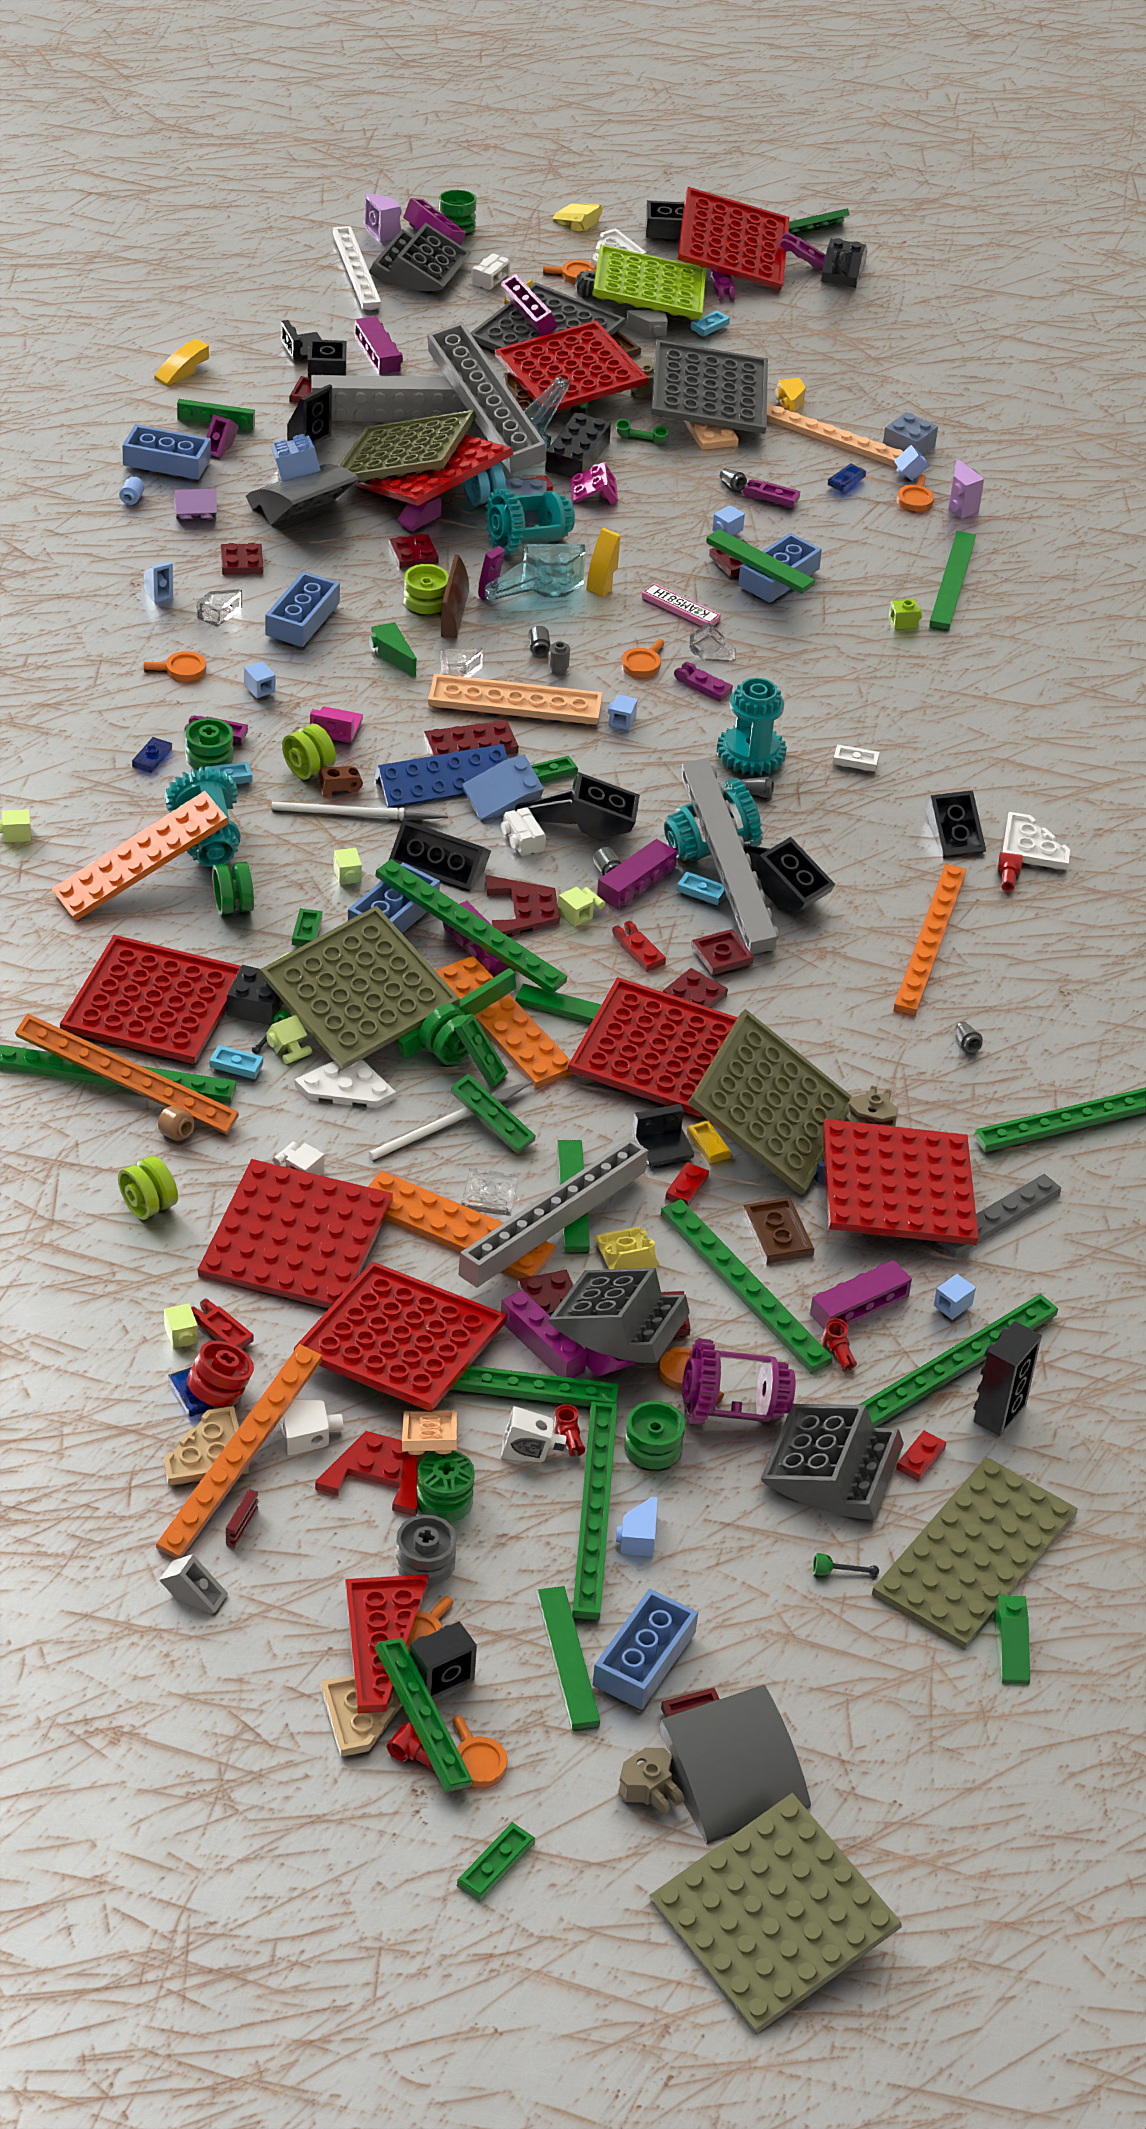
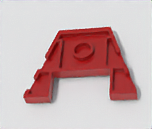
(378, 1461)

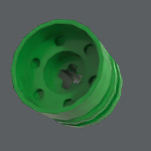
(459, 208)
(445, 1485)

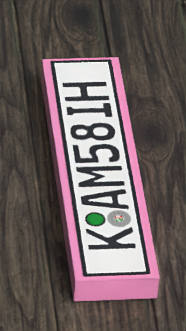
(680, 605)

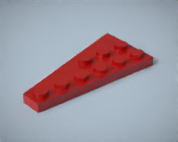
(379, 1612)

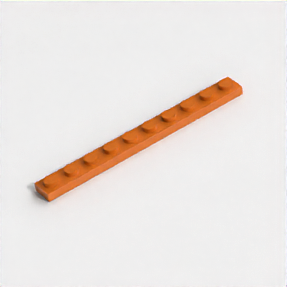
(929, 940)
(126, 1073)
(238, 1452)

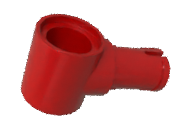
(1009, 867)
(838, 1344)
(567, 1424)
(407, 1745)

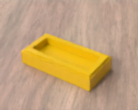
(708, 1142)

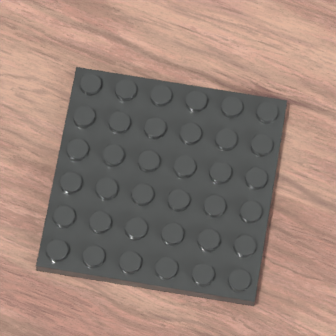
(510, 327)
(710, 386)

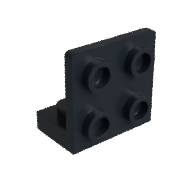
(296, 344)
(662, 1135)

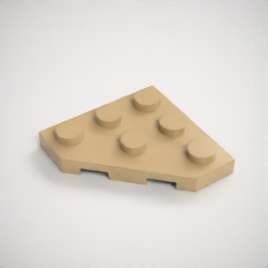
(201, 1447)
(354, 1731)

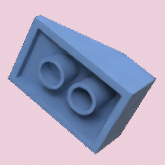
(503, 788)

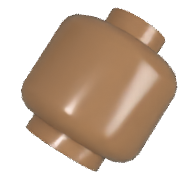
(175, 1123)

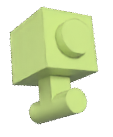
(578, 905)
(288, 1035)

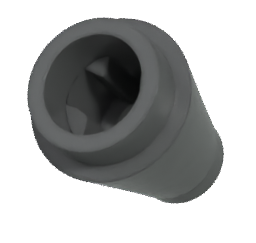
(734, 479)
(759, 786)
(968, 1037)

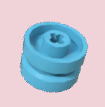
(481, 485)

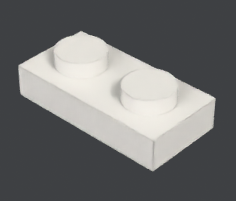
(856, 758)

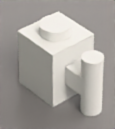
(301, 1158)

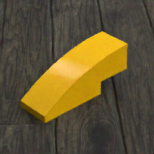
(183, 362)
(604, 562)

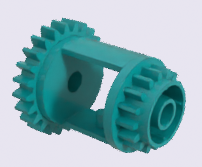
(507, 518)
(752, 742)
(683, 832)
(222, 844)

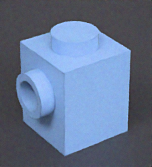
(911, 463)
(729, 520)
(259, 679)
(622, 712)
(954, 1296)

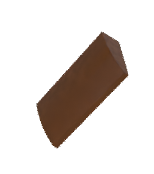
(454, 599)

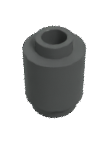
(539, 640)
(559, 657)
(605, 860)

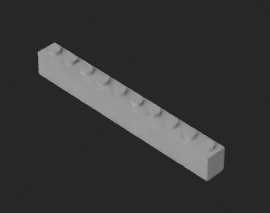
(729, 857)
(552, 1213)

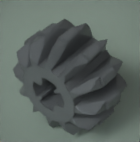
(585, 283)

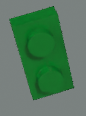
(306, 926)

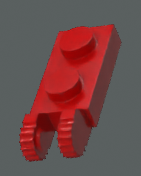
(638, 946)
(222, 1325)

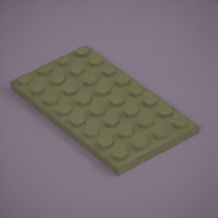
(974, 1552)

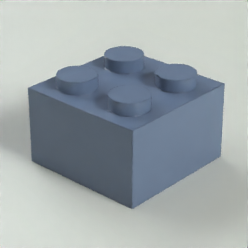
(912, 431)
(527, 487)

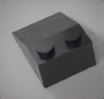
(312, 416)
(955, 823)

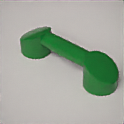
(623, 428)

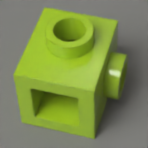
(905, 614)

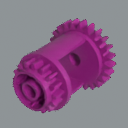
(703, 1378)

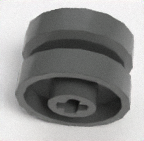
(426, 1547)

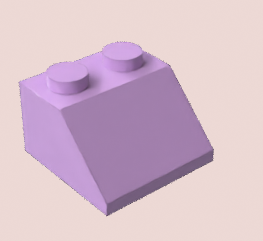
(382, 216)
(965, 491)
(195, 503)

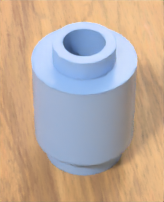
(131, 490)

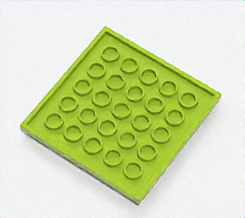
(650, 282)

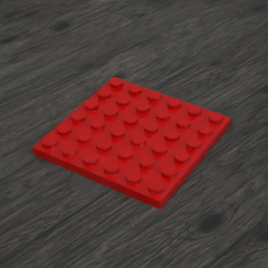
(733, 238)
(580, 355)
(468, 460)
(152, 999)
(651, 1044)
(899, 1182)
(295, 1234)
(402, 1335)

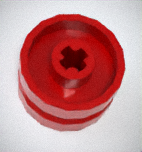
(220, 1374)

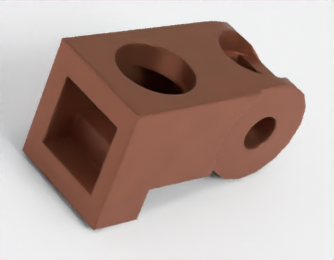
(339, 779)

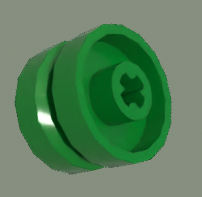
(209, 743)
(233, 888)
(440, 1037)
(654, 1435)

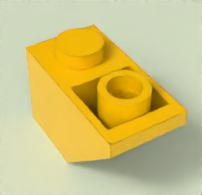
(790, 393)

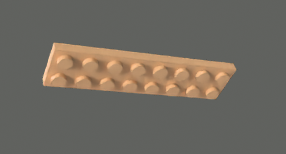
(515, 699)

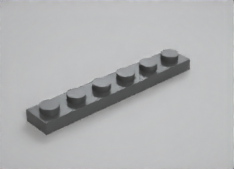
(1009, 1210)

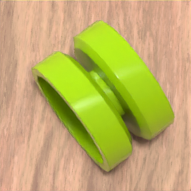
(425, 588)
(308, 751)
(147, 1187)

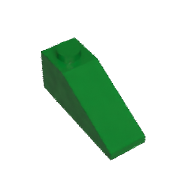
(393, 647)
(1013, 1638)

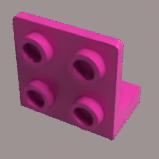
(592, 481)
(337, 723)

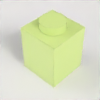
(15, 825)
(347, 866)
(180, 1325)

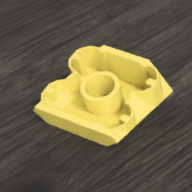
(579, 216)
(627, 1249)

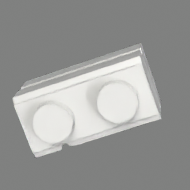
(490, 271)
(523, 832)

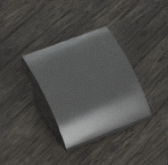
(420, 260)
(301, 493)
(621, 1314)
(833, 1459)
(732, 1761)

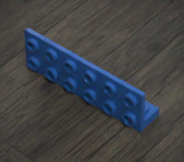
(435, 775)

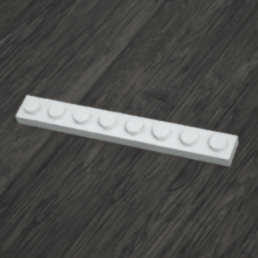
(356, 268)

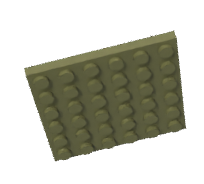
(407, 446)
(358, 987)
(770, 1100)
(775, 1912)

